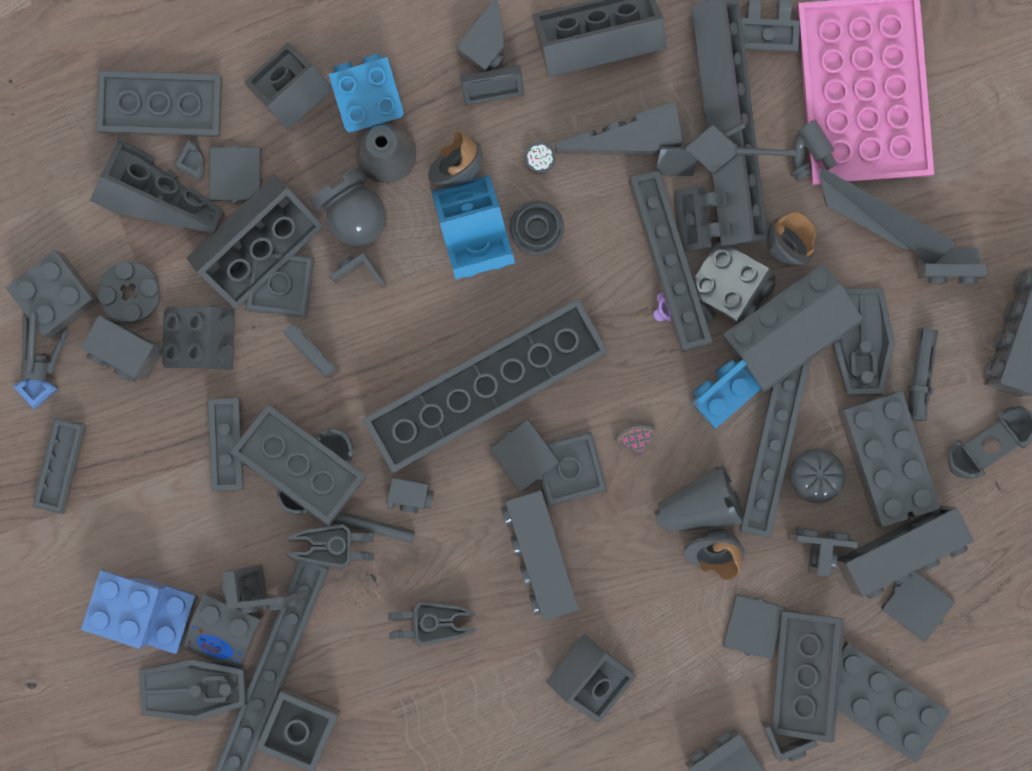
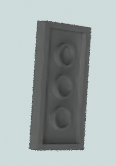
(159, 103)
(298, 465)
(808, 676)
(887, 704)

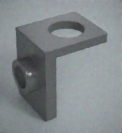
(350, 264)
(792, 751)

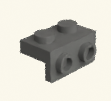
(955, 264)

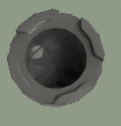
(353, 212)

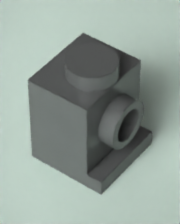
(409, 495)

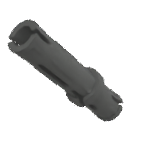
(922, 375)

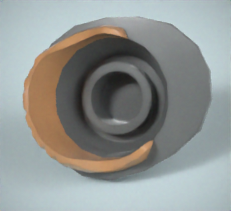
(458, 161)
(792, 239)
(716, 552)

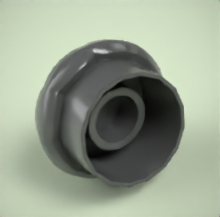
(536, 227)
(817, 475)

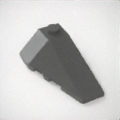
(640, 137)
(143, 190)

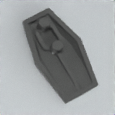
(868, 348)
(191, 690)

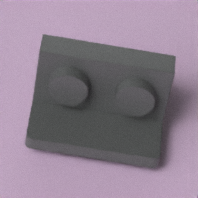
(822, 557)

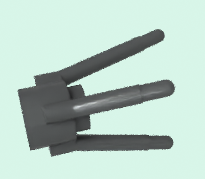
(35, 365)

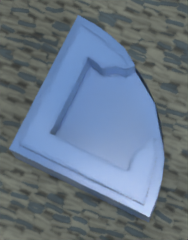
(35, 391)

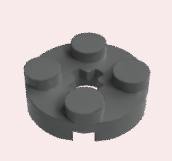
(147, 291)

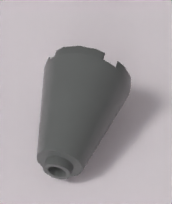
(391, 161)
(701, 504)

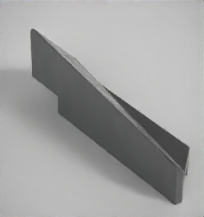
(882, 218)

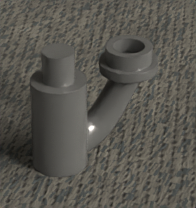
(818, 145)

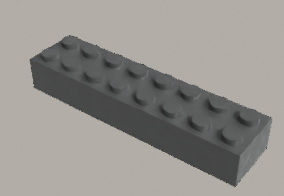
(485, 386)

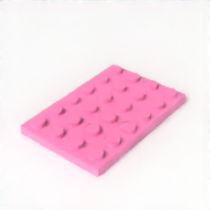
(867, 87)

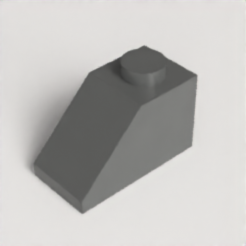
(484, 41)

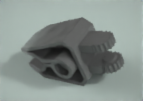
(330, 546)
(431, 623)

